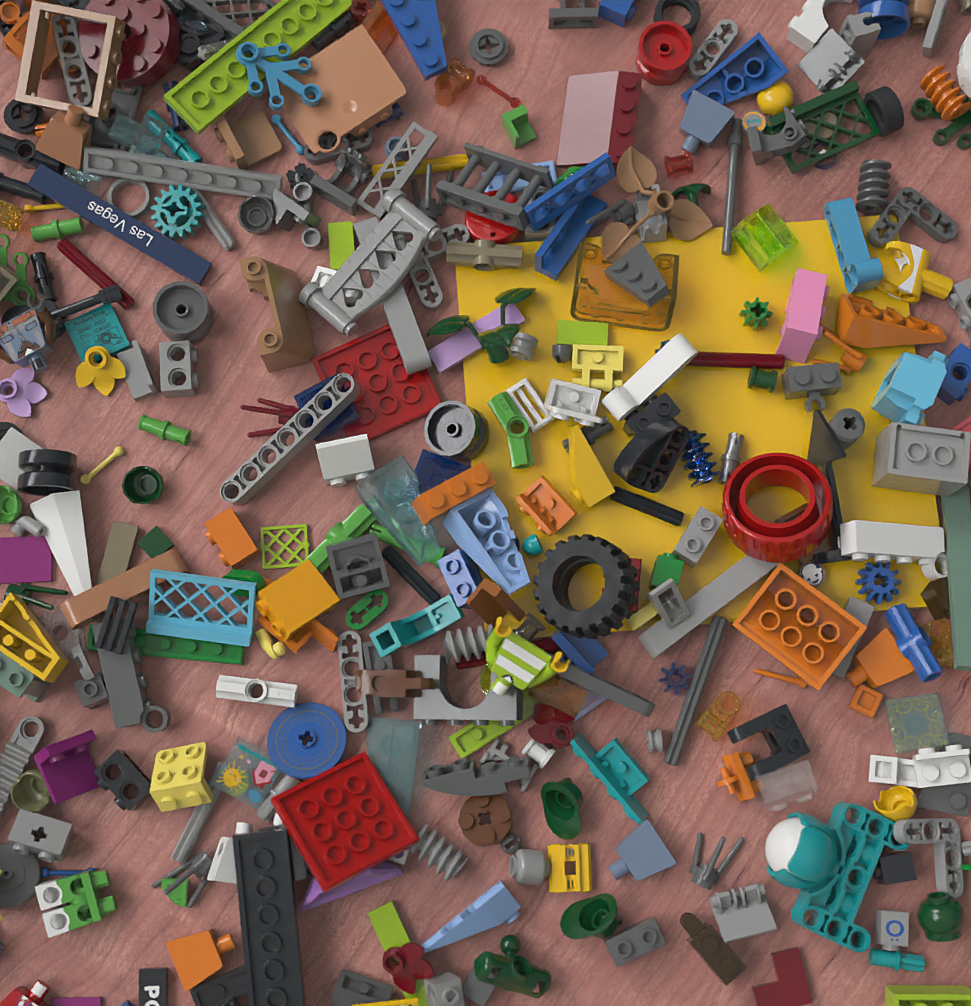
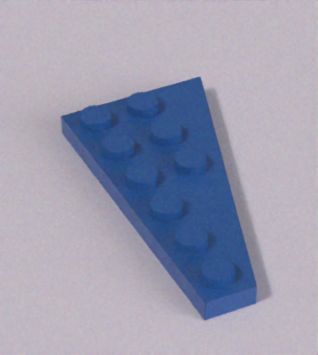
(421, 33)

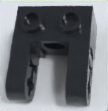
(781, 735)

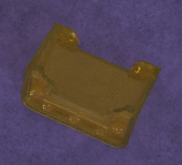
(604, 302)

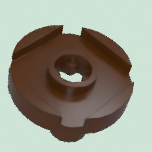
(487, 834)

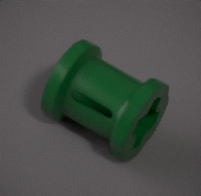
(762, 379)

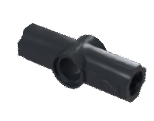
(14, 149)

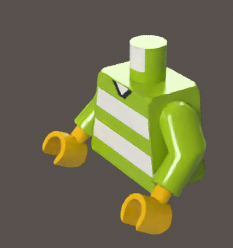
(518, 660)

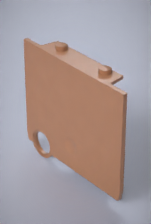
(354, 86)

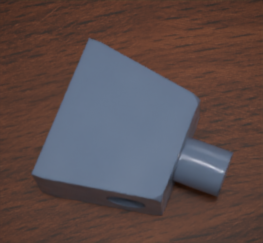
(703, 122)
(641, 854)

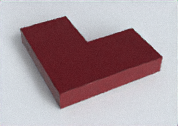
(791, 982)

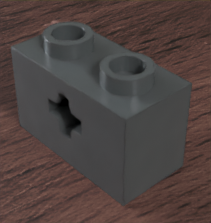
(634, 941)

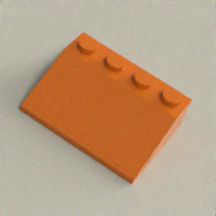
(799, 626)

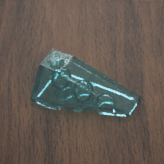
(389, 498)
(394, 752)

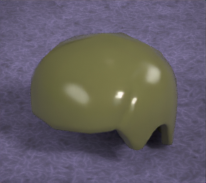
(30, 792)

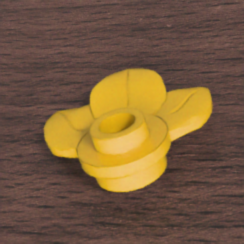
(100, 374)

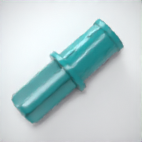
(896, 960)

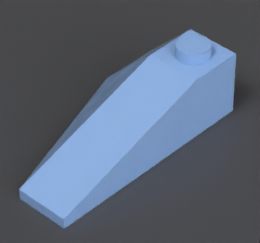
(485, 535)
(484, 913)

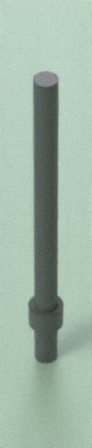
(734, 144)

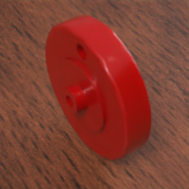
(485, 228)

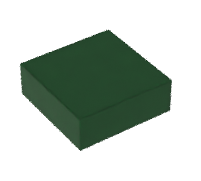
(155, 543)

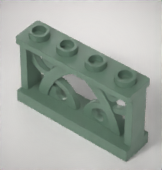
(20, 680)

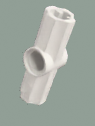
(240, 689)

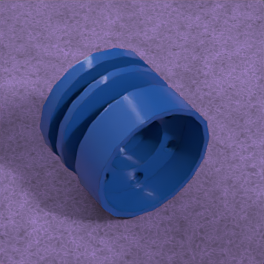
(890, 14)

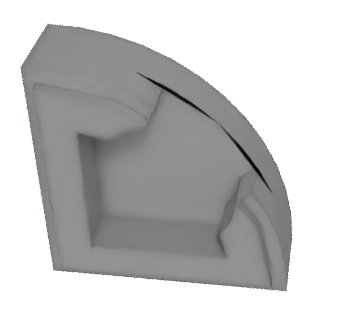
(83, 663)

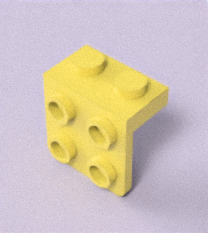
(180, 778)

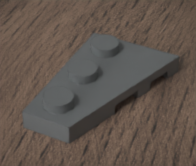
(638, 276)
(949, 798)

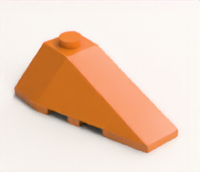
(872, 327)

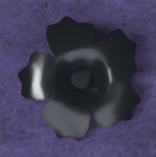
(300, 175)

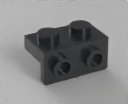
(655, 409)

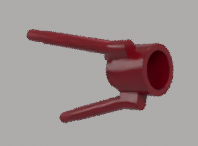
(285, 414)

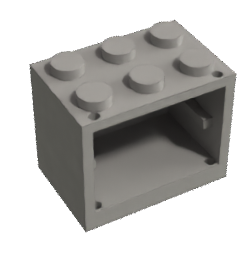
(921, 459)

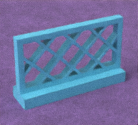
(201, 628)

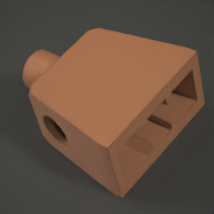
(66, 137)

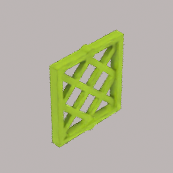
(301, 527)

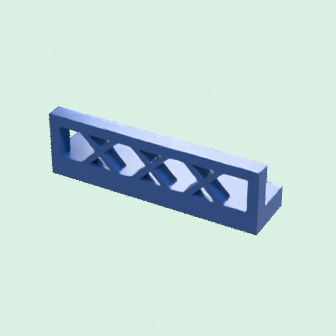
(570, 192)
(565, 237)

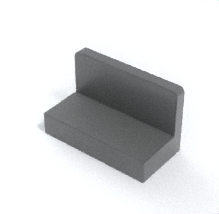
(359, 989)

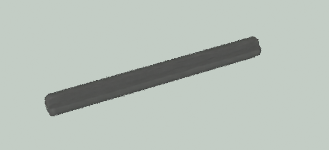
(695, 690)

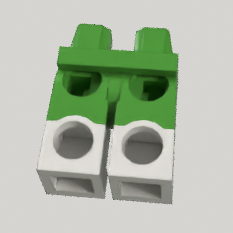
(84, 899)

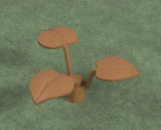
(636, 173)

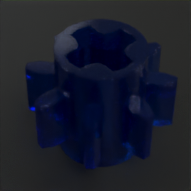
(670, 684)

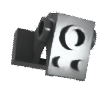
(572, 17)
(783, 143)
(351, 163)

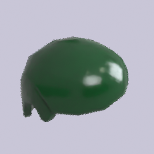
(143, 485)

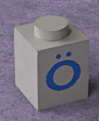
(891, 929)

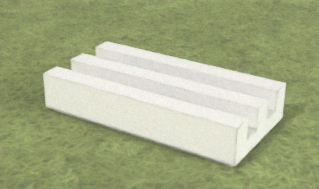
(540, 423)

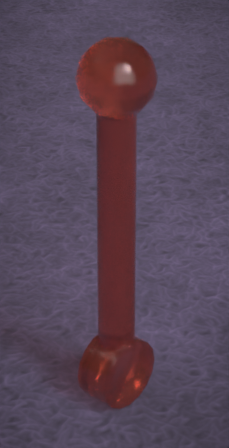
(514, 102)

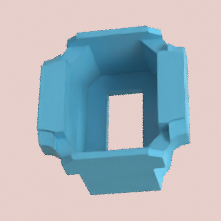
(910, 387)

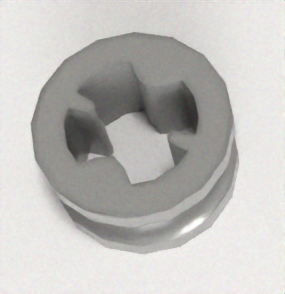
(654, 740)

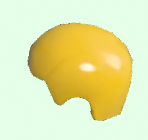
(775, 97)
(896, 803)

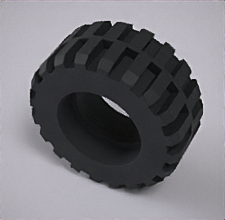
(555, 580)

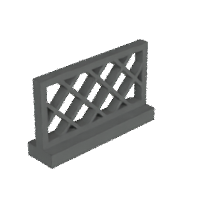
(221, 22)

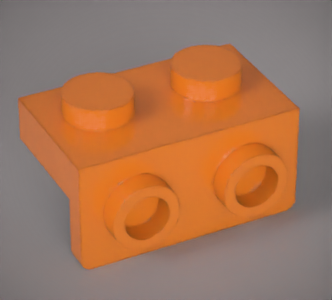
(546, 506)

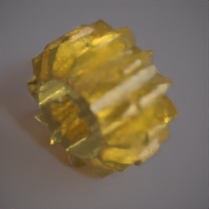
(10, 216)

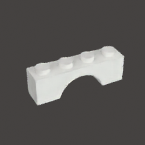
(810, 25)

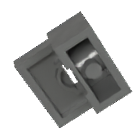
(357, 565)

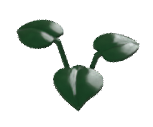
(495, 339)

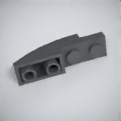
(467, 779)

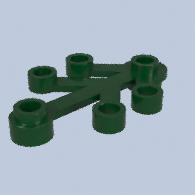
(960, 122)

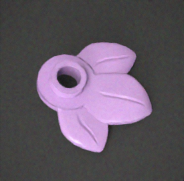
(24, 394)

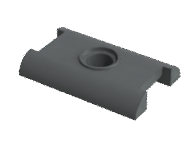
(124, 103)

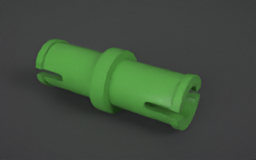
(57, 229)
(164, 430)

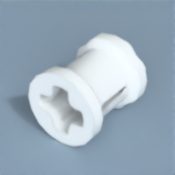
(538, 752)

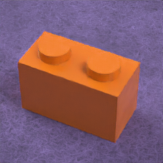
(231, 538)

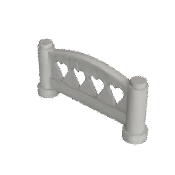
(401, 218)

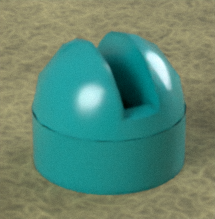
(532, 546)

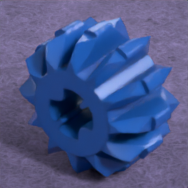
(883, 591)

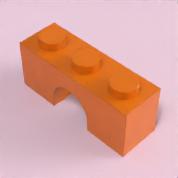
(458, 489)

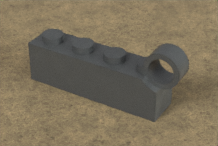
(127, 683)

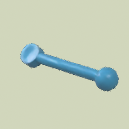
(276, 120)

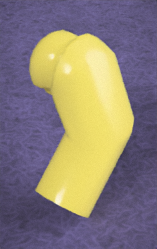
(273, 649)

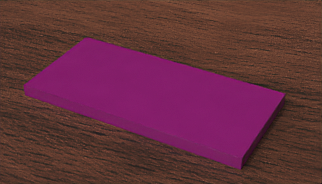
(25, 560)

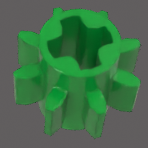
(761, 311)

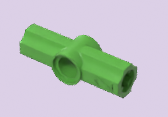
(353, 526)

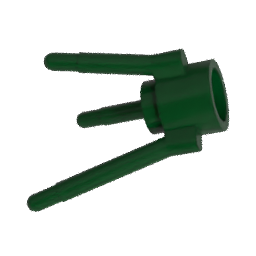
(23, 592)

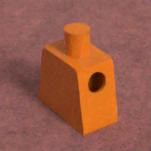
(879, 662)
(199, 956)

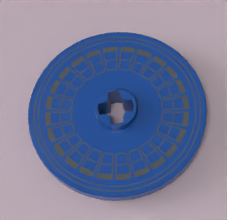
(297, 723)

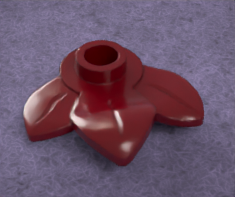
(548, 722)
(410, 966)

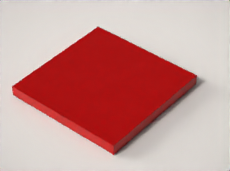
(387, 393)
(344, 821)

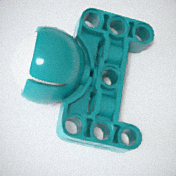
(819, 859)

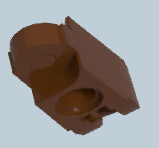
(392, 683)

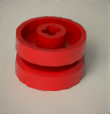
(663, 53)

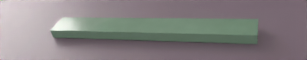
(957, 538)

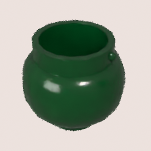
(941, 917)

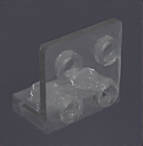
(786, 785)

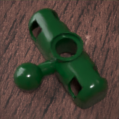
(514, 970)

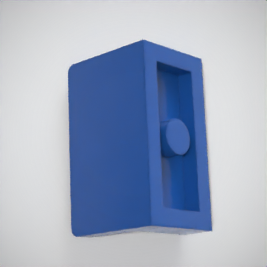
(582, 651)

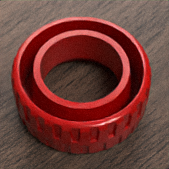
(777, 540)

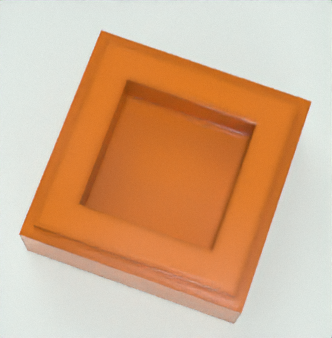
(865, 701)

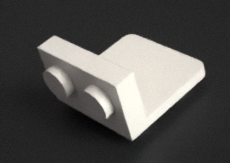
(573, 400)

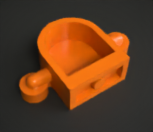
(15, 38)

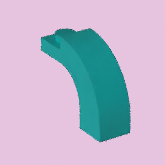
(416, 628)

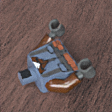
(29, 337)

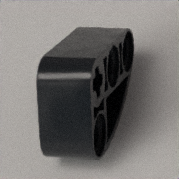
(652, 454)

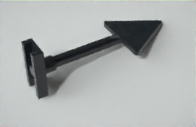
(822, 451)

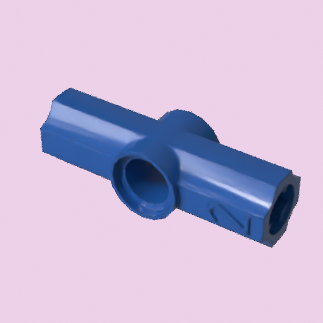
(914, 642)

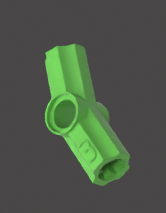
(518, 444)

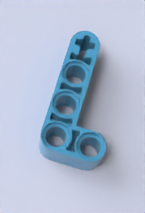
(857, 267)

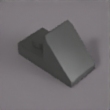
(289, 211)

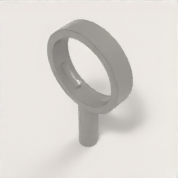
(124, 181)

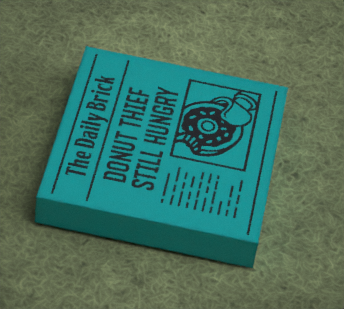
(97, 328)

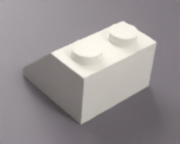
(345, 460)

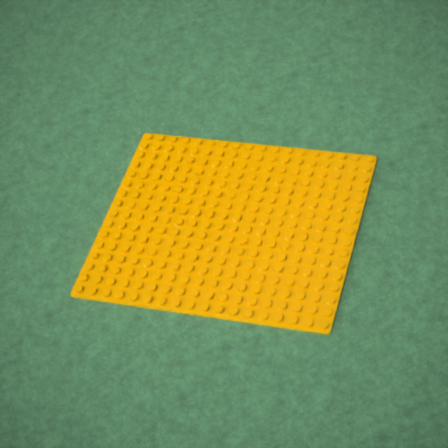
(710, 401)

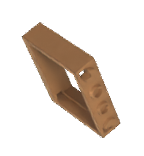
(34, 54)

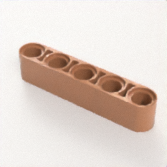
(128, 585)

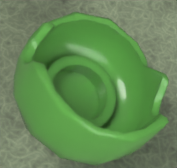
(9, 504)

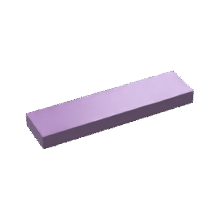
(465, 343)

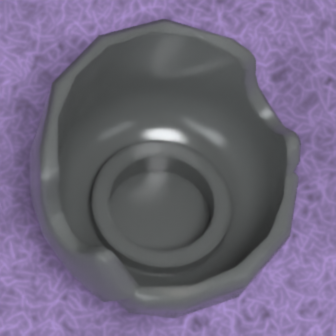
(256, 214)

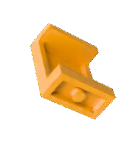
(296, 599)

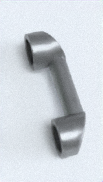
(305, 196)

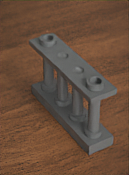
(494, 207)

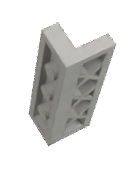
(406, 171)

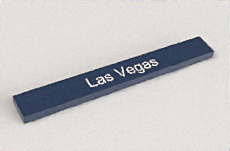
(120, 224)

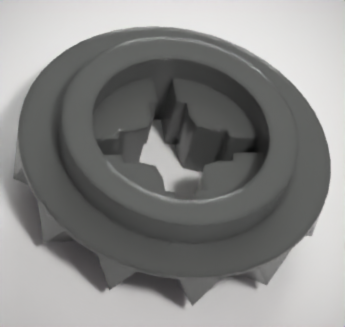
(495, 39)

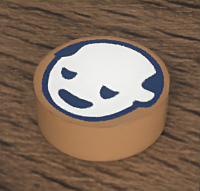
(812, 574)

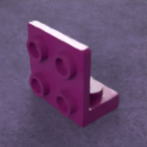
(68, 767)

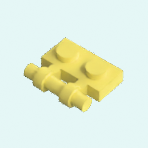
(597, 359)

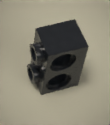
(129, 775)

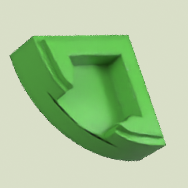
(178, 895)

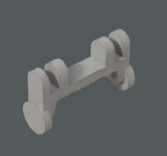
(494, 754)

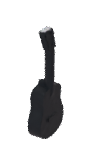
(105, 296)

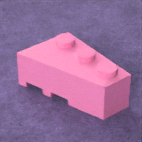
(803, 315)

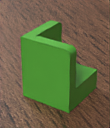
(517, 126)

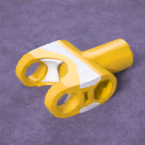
(912, 274)

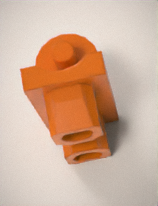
(735, 776)

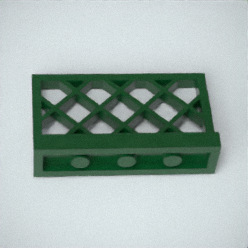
(818, 107)

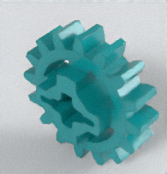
(173, 202)

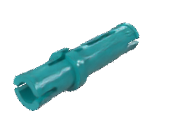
(179, 146)

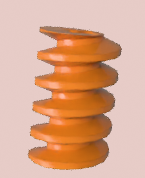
(942, 94)

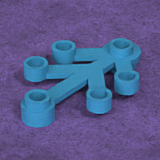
(275, 72)

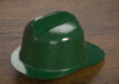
(562, 807)
(591, 917)

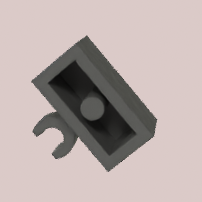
(811, 383)

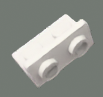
(942, 767)

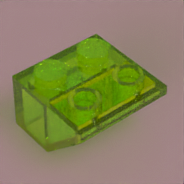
(764, 237)

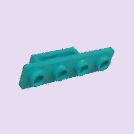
(617, 771)

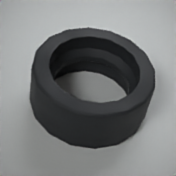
(691, 5)
(885, 110)

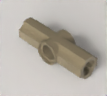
(484, 255)

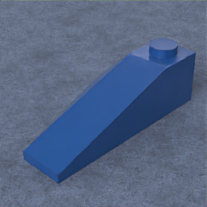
(741, 74)

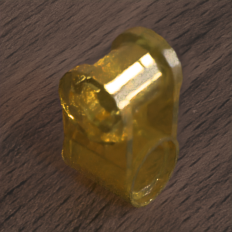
(943, 644)
(717, 715)

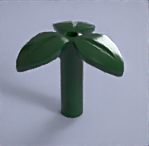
(691, 191)

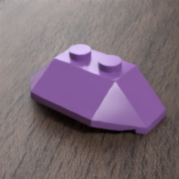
(315, 896)

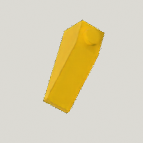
(586, 473)

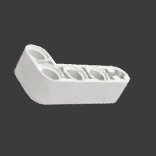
(650, 377)

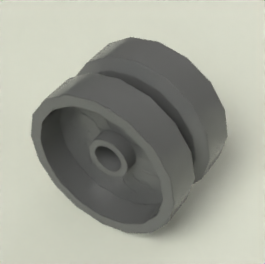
(183, 312)

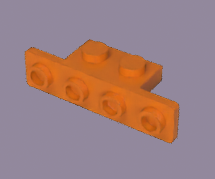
(324, 635)

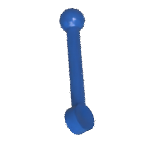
(45, 872)

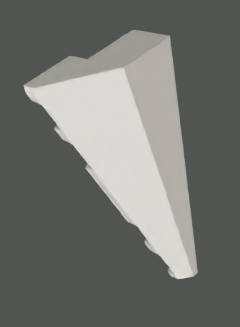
(66, 536)

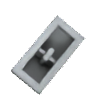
(669, 603)

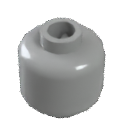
(529, 867)

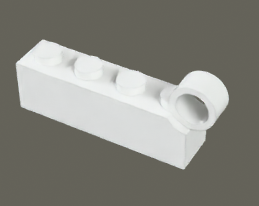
(895, 542)

